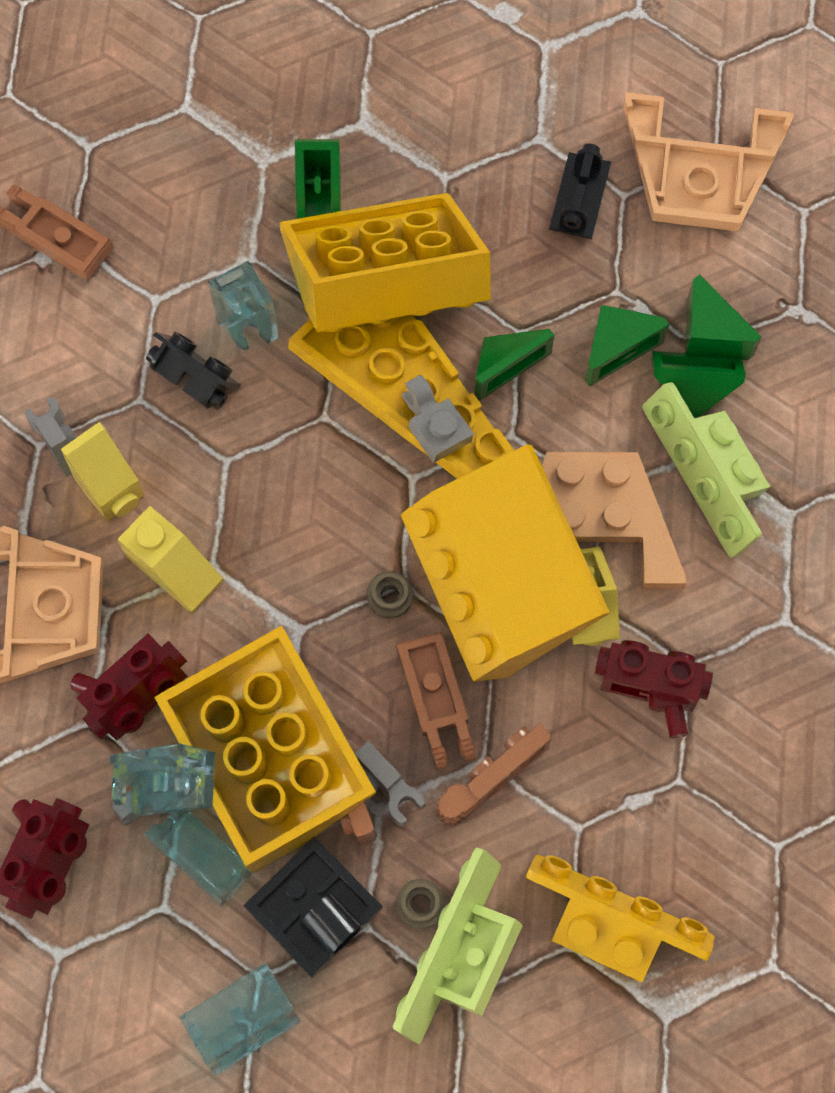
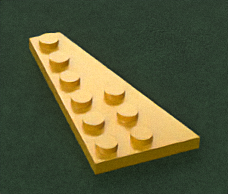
(377, 361)

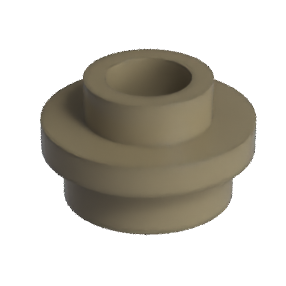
(389, 581)
(417, 888)

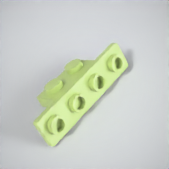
(711, 464)
(464, 953)

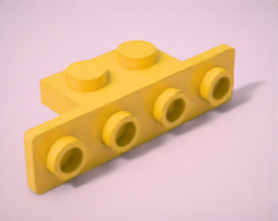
(612, 925)

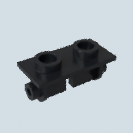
(580, 192)
(207, 378)

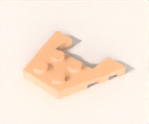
(701, 180)
(612, 501)
(50, 604)

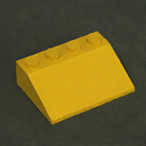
(386, 262)
(504, 565)
(276, 748)

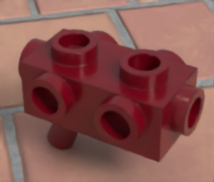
(665, 681)
(128, 687)
(41, 855)

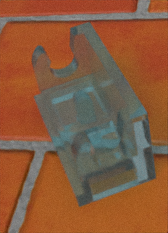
(243, 302)
(164, 778)
(199, 855)
(239, 1019)

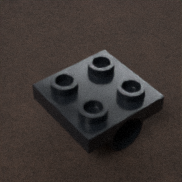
(313, 907)

